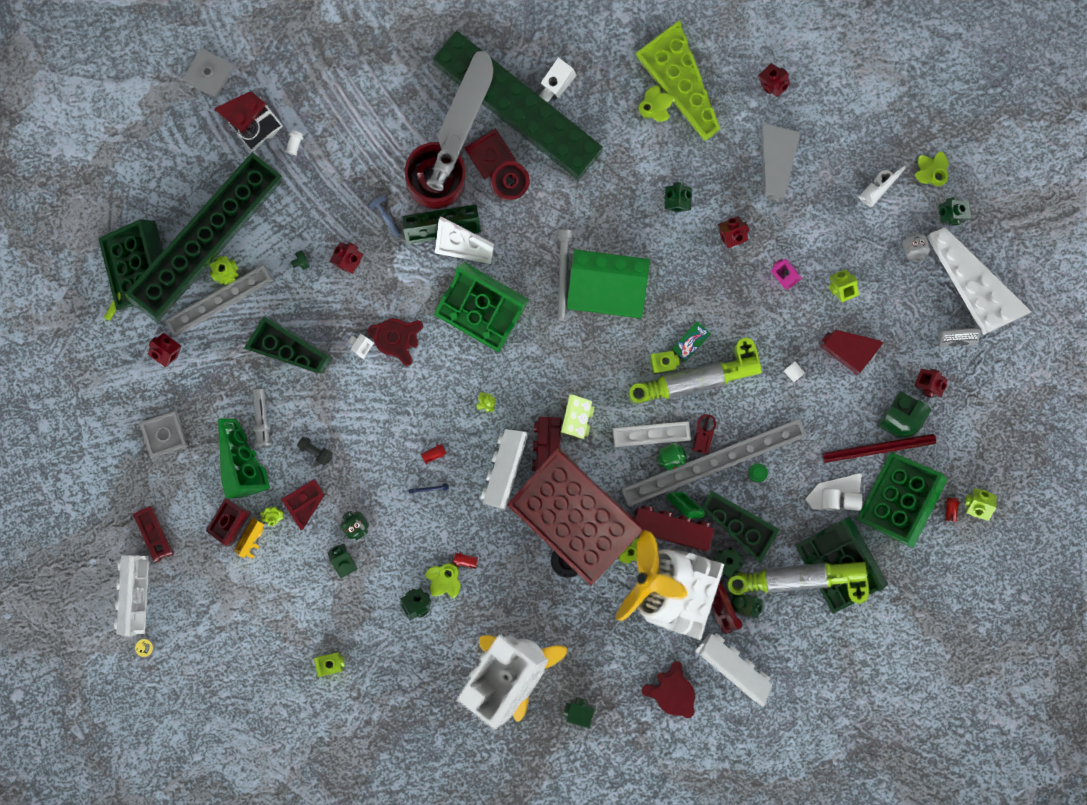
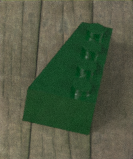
(284, 345)

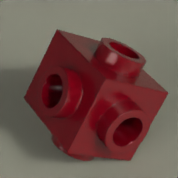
(774, 80)
(733, 232)
(346, 257)
(164, 349)
(931, 383)

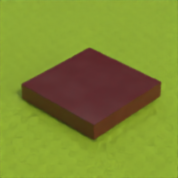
(489, 153)

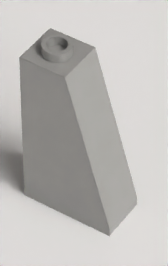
(778, 155)

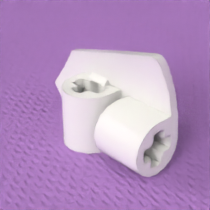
(876, 190)
(837, 494)

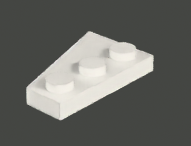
(461, 243)

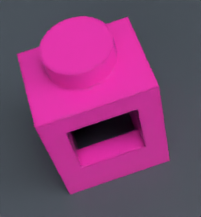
(779, 269)

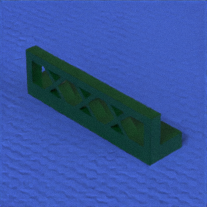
(427, 230)

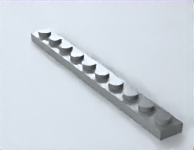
(714, 462)

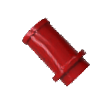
(433, 453)
(951, 507)
(465, 560)

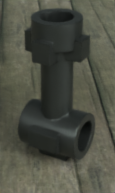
(323, 455)

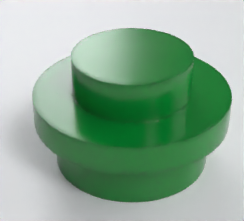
(757, 472)

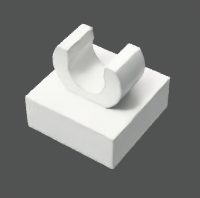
(360, 345)

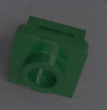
(341, 560)
(747, 605)

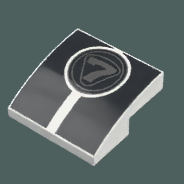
(263, 127)

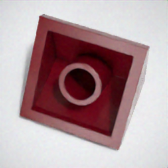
(228, 522)

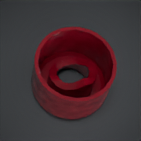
(420, 191)

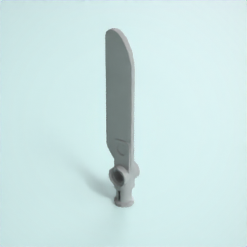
(461, 116)

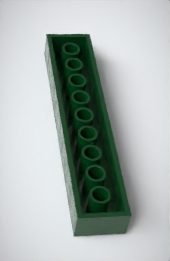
(523, 110)
(203, 237)

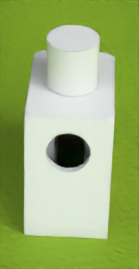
(560, 73)

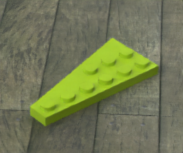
(676, 72)

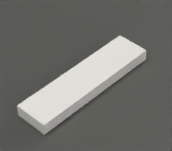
(651, 434)

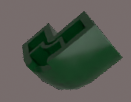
(904, 416)

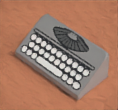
(959, 337)

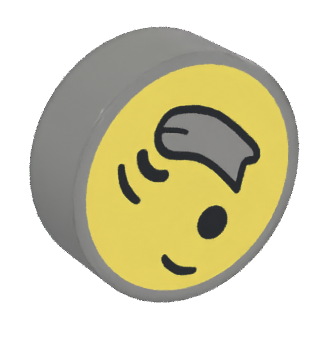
(144, 647)

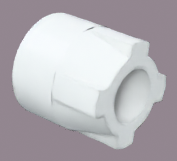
(794, 372)

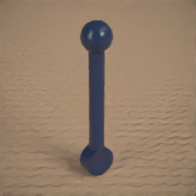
(444, 487)

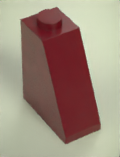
(850, 349)

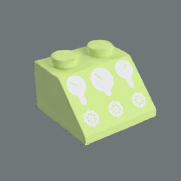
(577, 417)

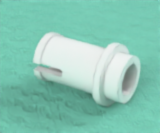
(294, 142)

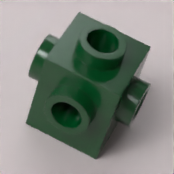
(678, 197)
(954, 211)
(733, 556)
(415, 603)

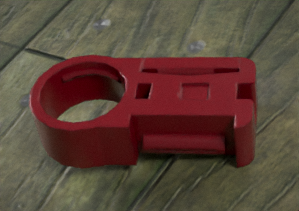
(703, 437)

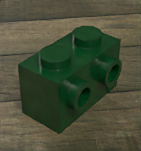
(579, 712)

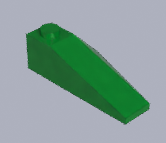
(239, 467)

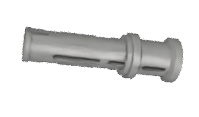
(261, 429)

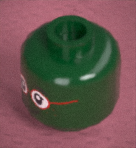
(354, 525)

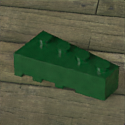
(745, 527)

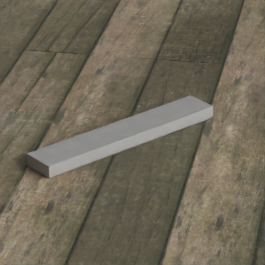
(218, 301)

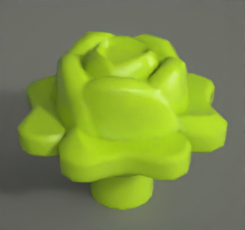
(486, 402)
(271, 515)

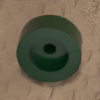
(300, 261)

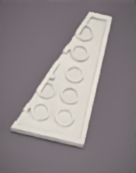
(982, 292)

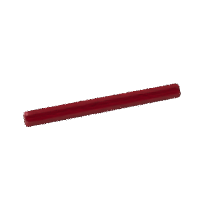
(879, 448)

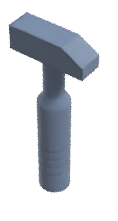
(385, 215)

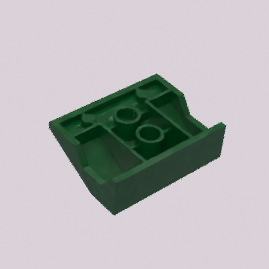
(841, 545)

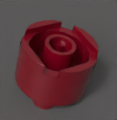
(516, 173)

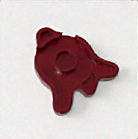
(395, 338)
(673, 692)

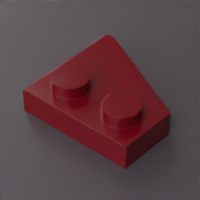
(242, 110)
(303, 502)

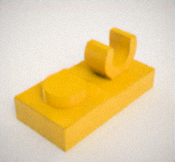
(247, 540)

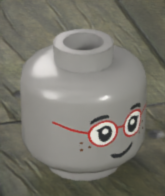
(916, 247)

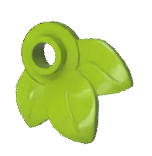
(659, 104)
(931, 167)
(443, 583)

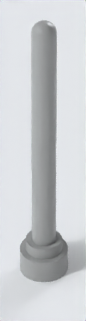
(564, 238)

